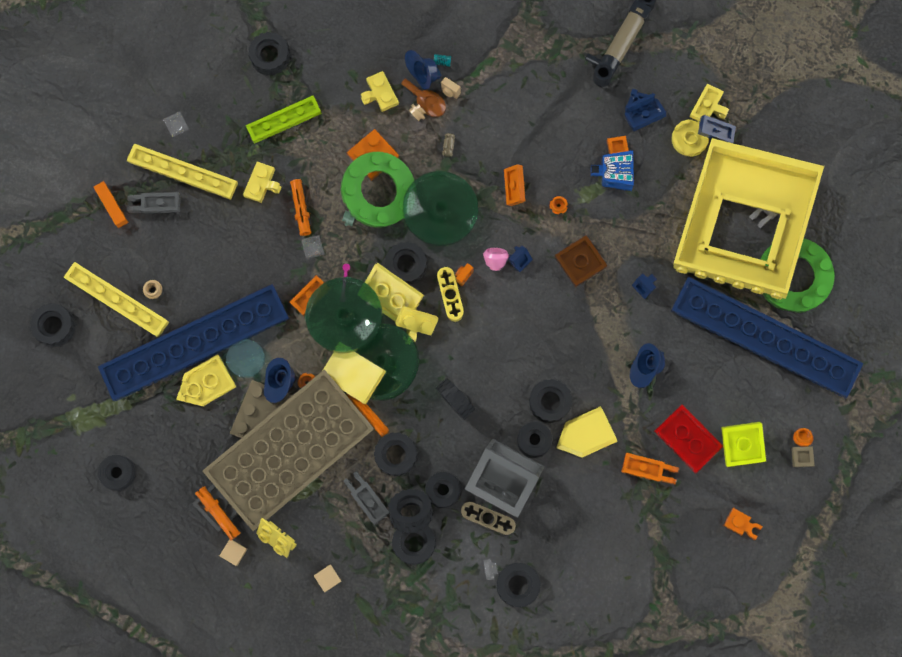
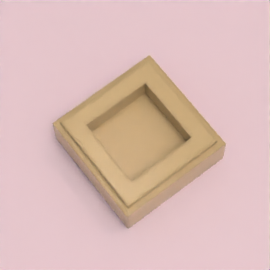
(233, 552)
(327, 578)

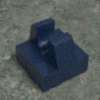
(520, 258)
(644, 285)

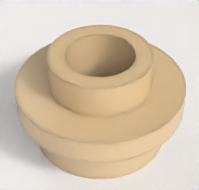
(418, 112)
(148, 285)

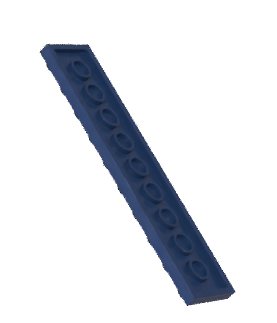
(767, 337)
(193, 343)

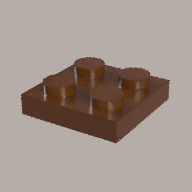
(580, 261)

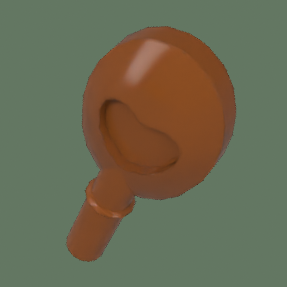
(430, 101)

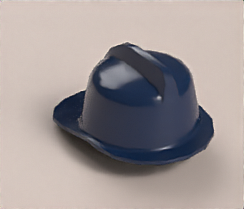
(422, 69)
(646, 365)
(278, 380)

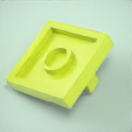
(743, 444)

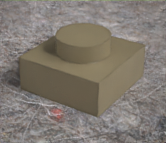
(802, 456)

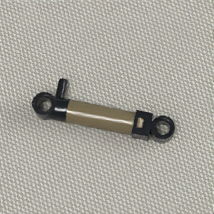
(621, 43)

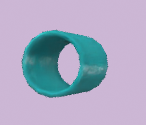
(436, 57)

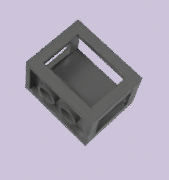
(504, 477)

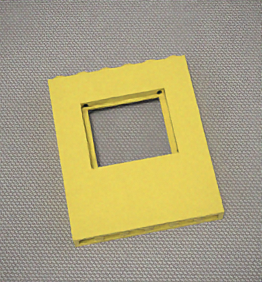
(757, 181)

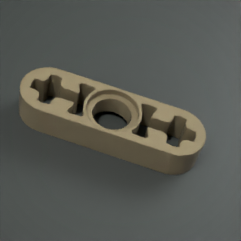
(476, 507)

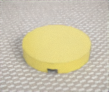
(686, 138)

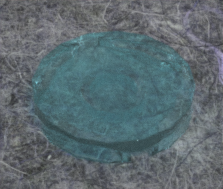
(245, 358)

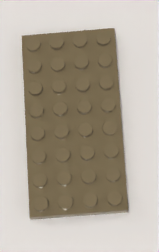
(288, 450)

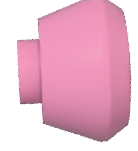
(495, 258)

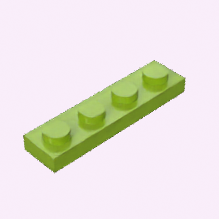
(283, 119)

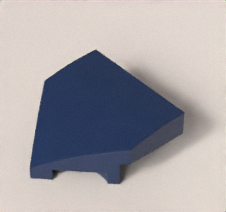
(643, 110)

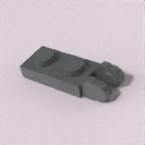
(155, 203)
(367, 500)

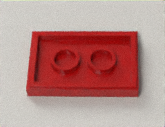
(688, 439)

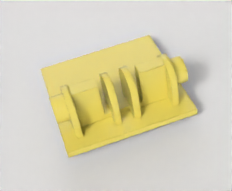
(269, 534)

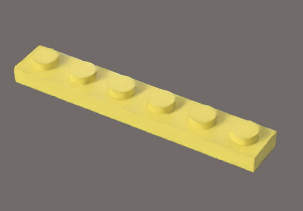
(182, 171)
(116, 299)

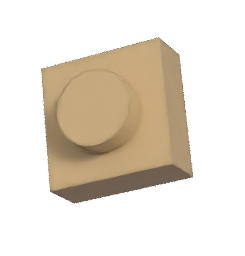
(450, 88)

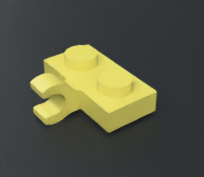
(380, 91)
(708, 104)
(261, 182)
(416, 322)

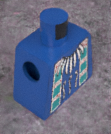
(616, 170)

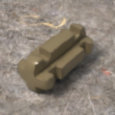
(448, 144)

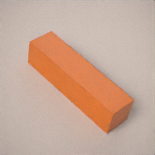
(110, 204)

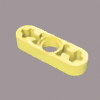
(458, 306)

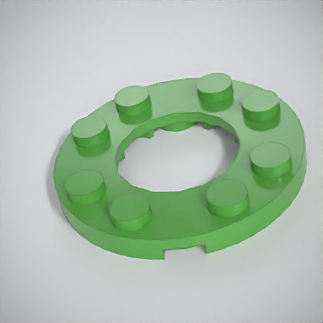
(354, 199)
(821, 285)

